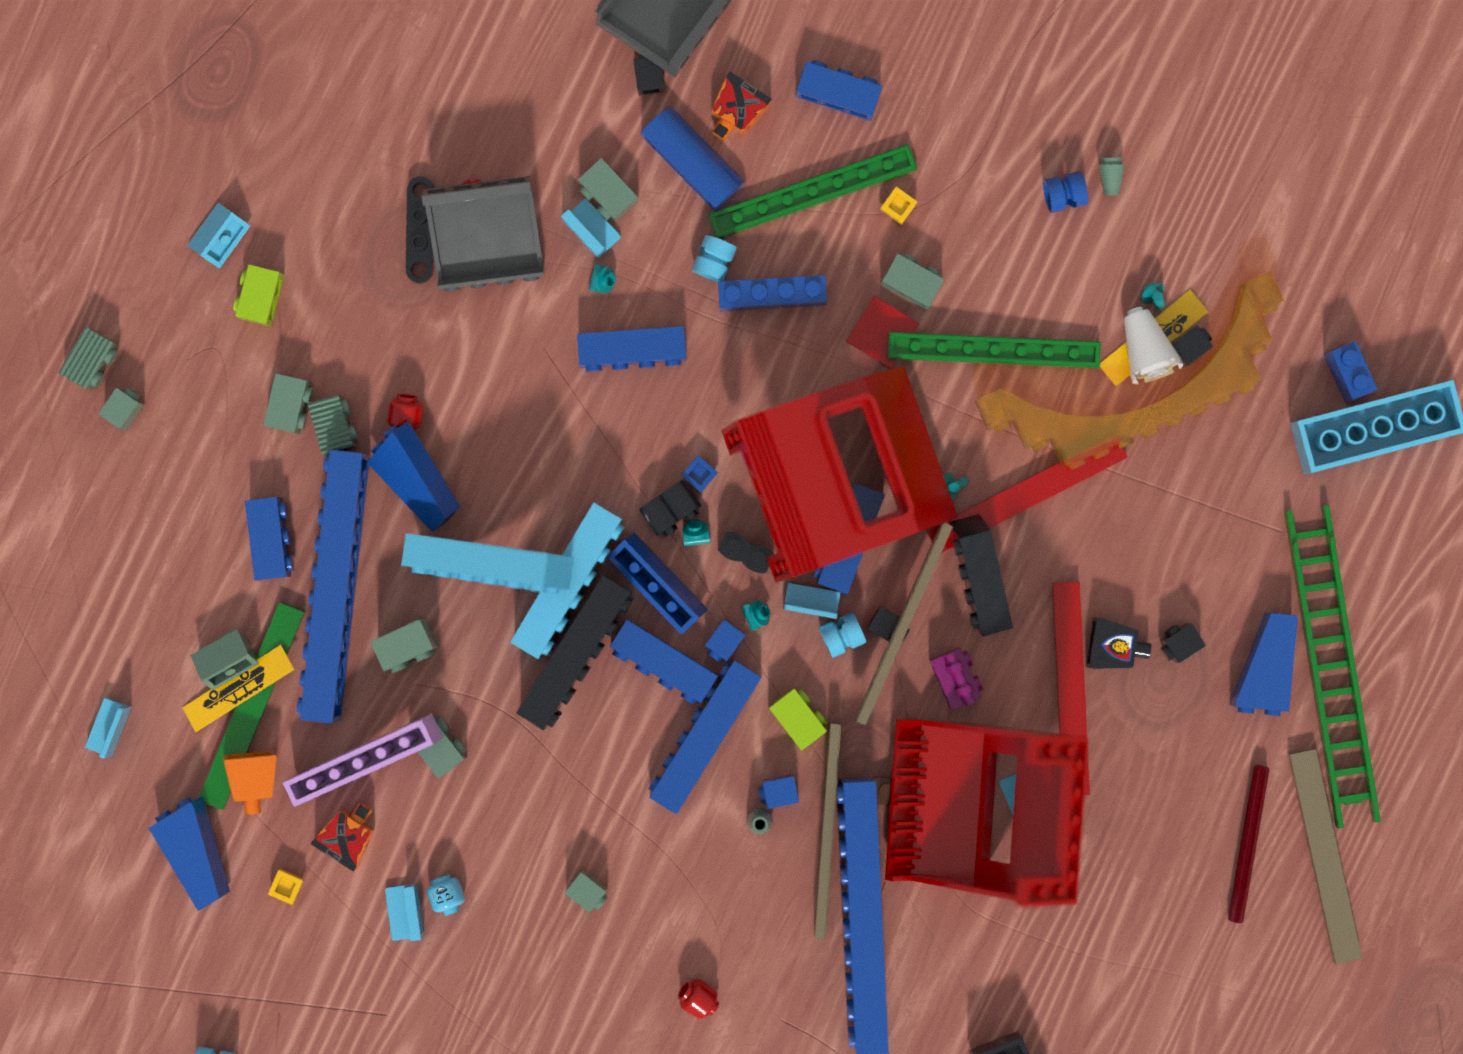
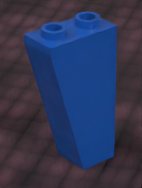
(413, 476)
(1268, 668)
(192, 851)

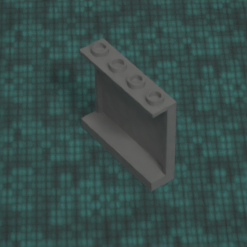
(661, 29)
(484, 233)

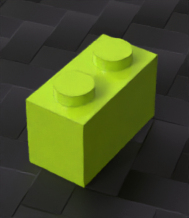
(258, 295)
(798, 718)

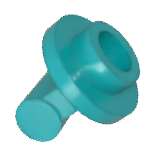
(602, 279)
(1153, 293)
(955, 485)
(695, 533)
(756, 614)

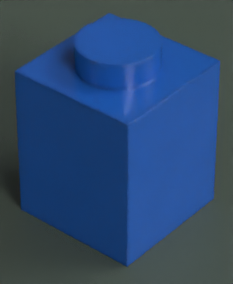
(724, 641)
(778, 791)

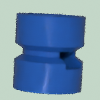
(1066, 191)

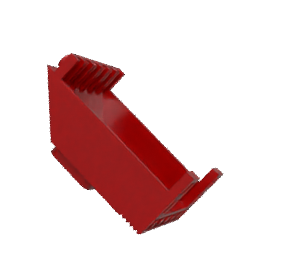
(806, 482)
(947, 802)

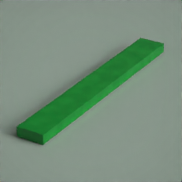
(812, 191)
(993, 350)
(249, 713)

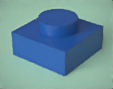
(699, 474)

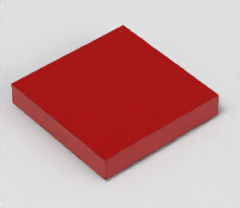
(873, 327)

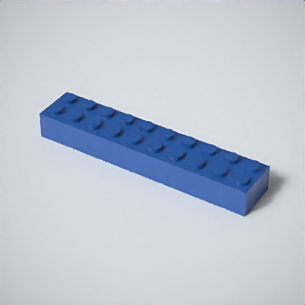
(334, 587)
(864, 916)

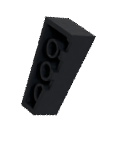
(981, 575)

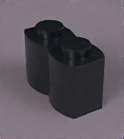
(670, 508)
(739, 549)

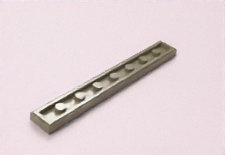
(903, 623)
(827, 830)
(1324, 856)

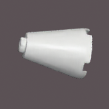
(1148, 347)

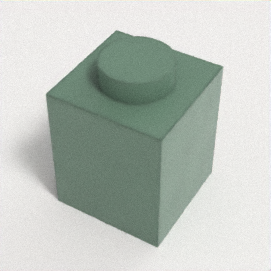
(122, 408)
(587, 891)

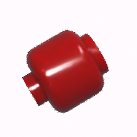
(405, 409)
(698, 998)

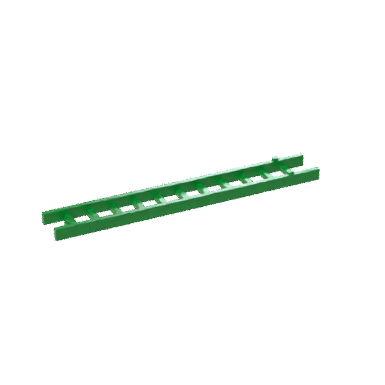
(1353, 689)

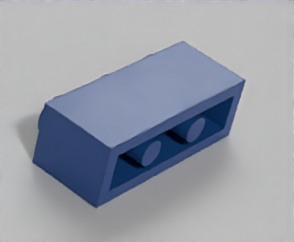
(839, 90)
(269, 538)

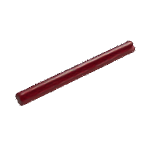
(1248, 844)

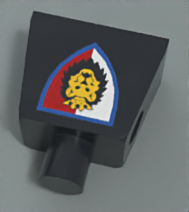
(1114, 646)

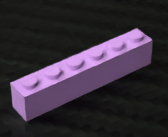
(363, 760)

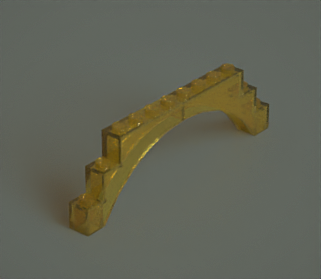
(1224, 373)

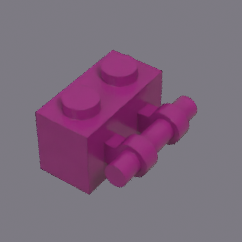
(956, 678)

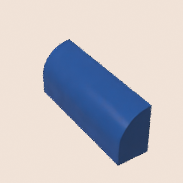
(692, 158)

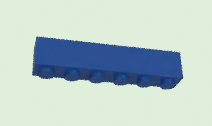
(704, 737)

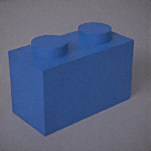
(1350, 371)

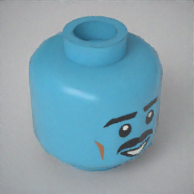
(445, 894)

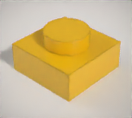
(898, 205)
(286, 886)

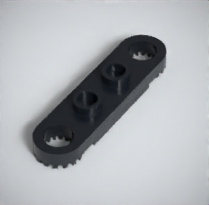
(417, 233)

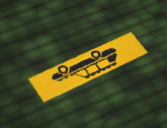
(1173, 322)
(236, 691)

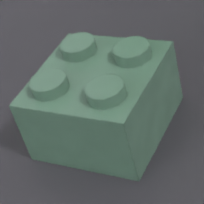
(405, 644)

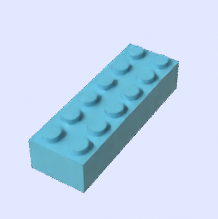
(1378, 427)
(487, 563)
(550, 610)

